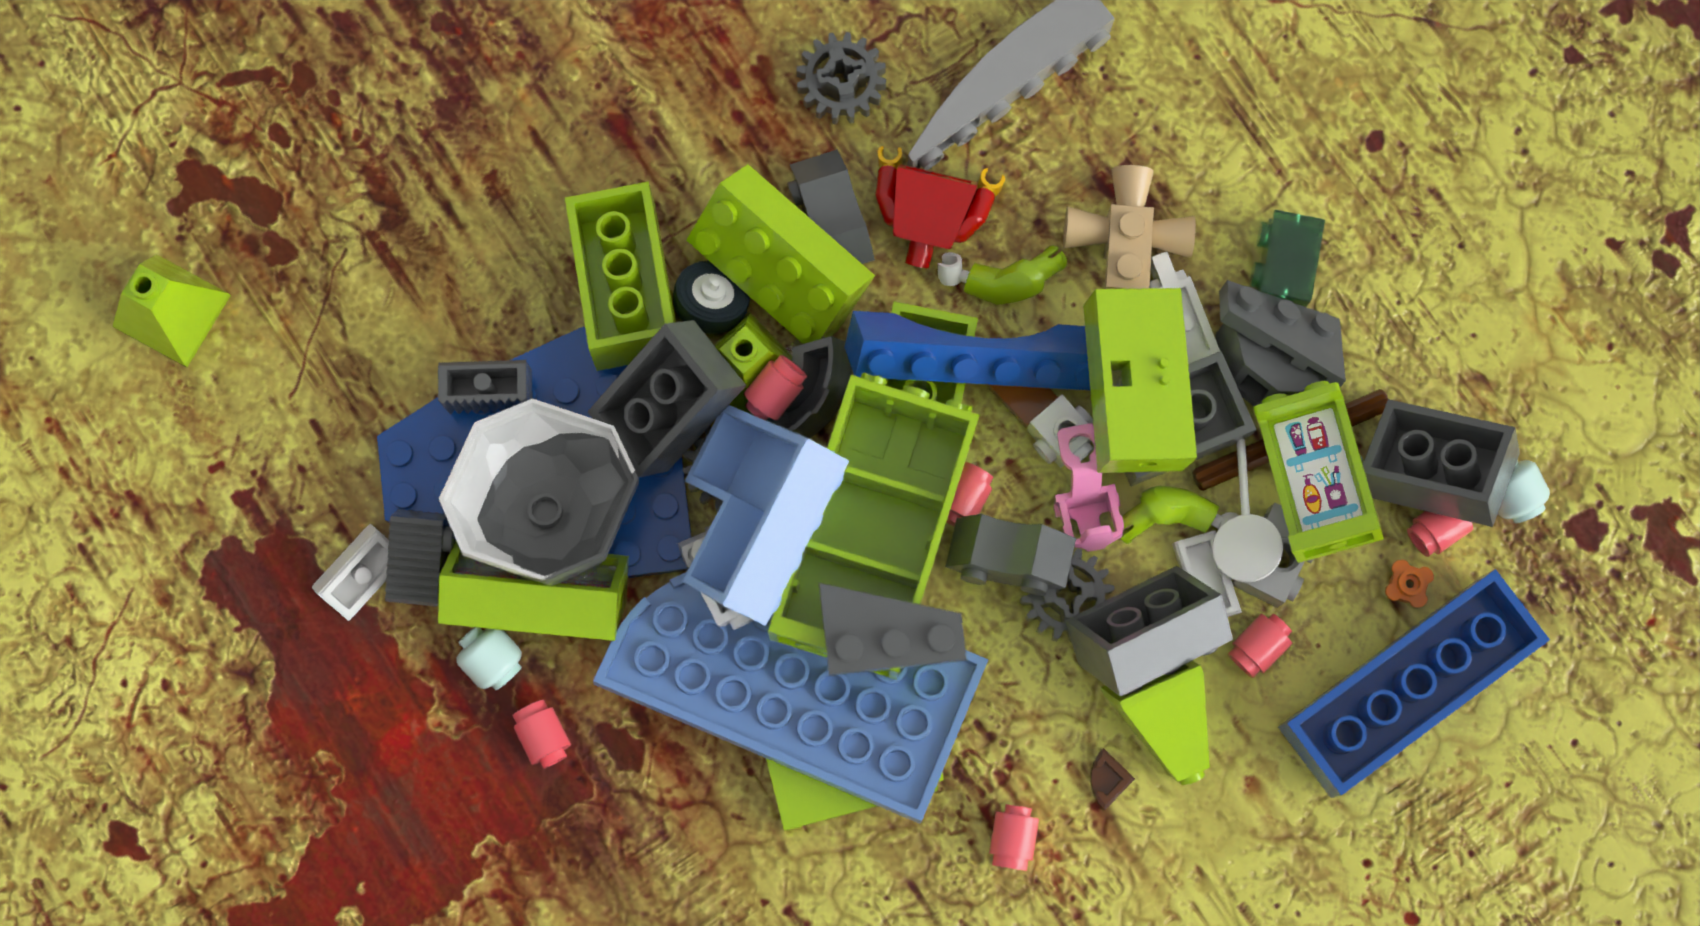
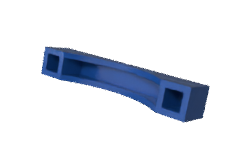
(911, 351)

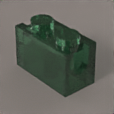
(1288, 256)

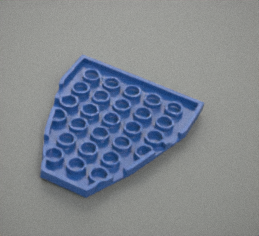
(425, 446)

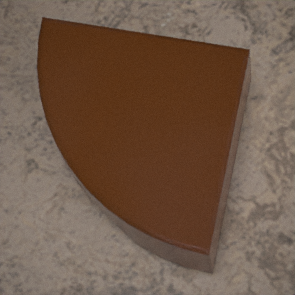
(1108, 779)

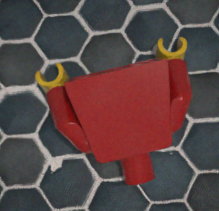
(931, 206)

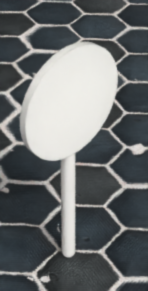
(1248, 544)

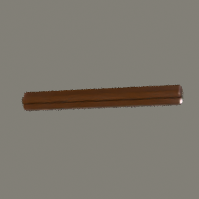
(1256, 454)

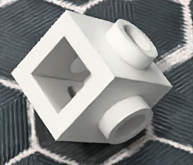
(1047, 424)

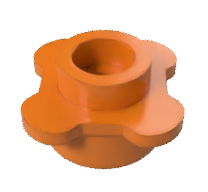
(1397, 584)

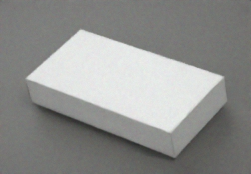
(1197, 559)

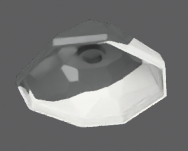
(539, 491)

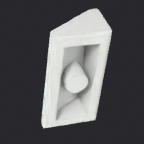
(355, 573)

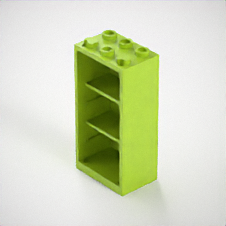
(887, 511)

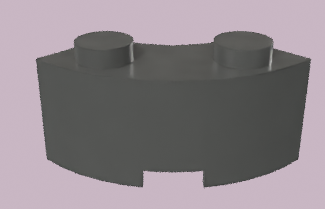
(829, 200)
(823, 390)
(1010, 553)

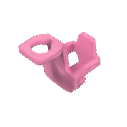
(1087, 496)

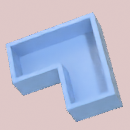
(771, 505)

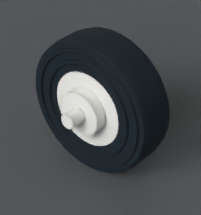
(709, 298)

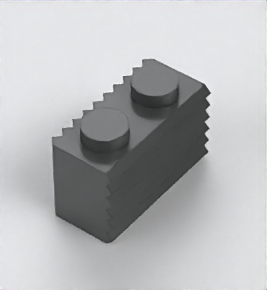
(483, 385)
(417, 556)

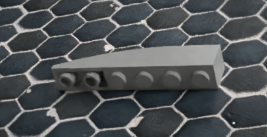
(1013, 70)

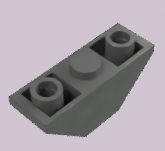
(1261, 370)

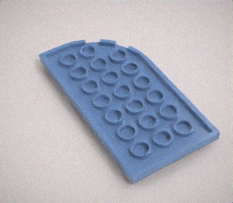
(847, 730)

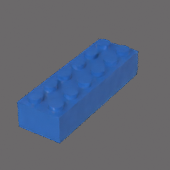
(1413, 684)

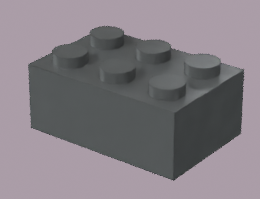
(668, 396)
(1217, 411)
(1441, 462)
(1149, 630)

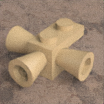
(1129, 230)

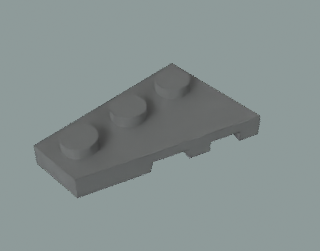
(1303, 333)
(886, 633)

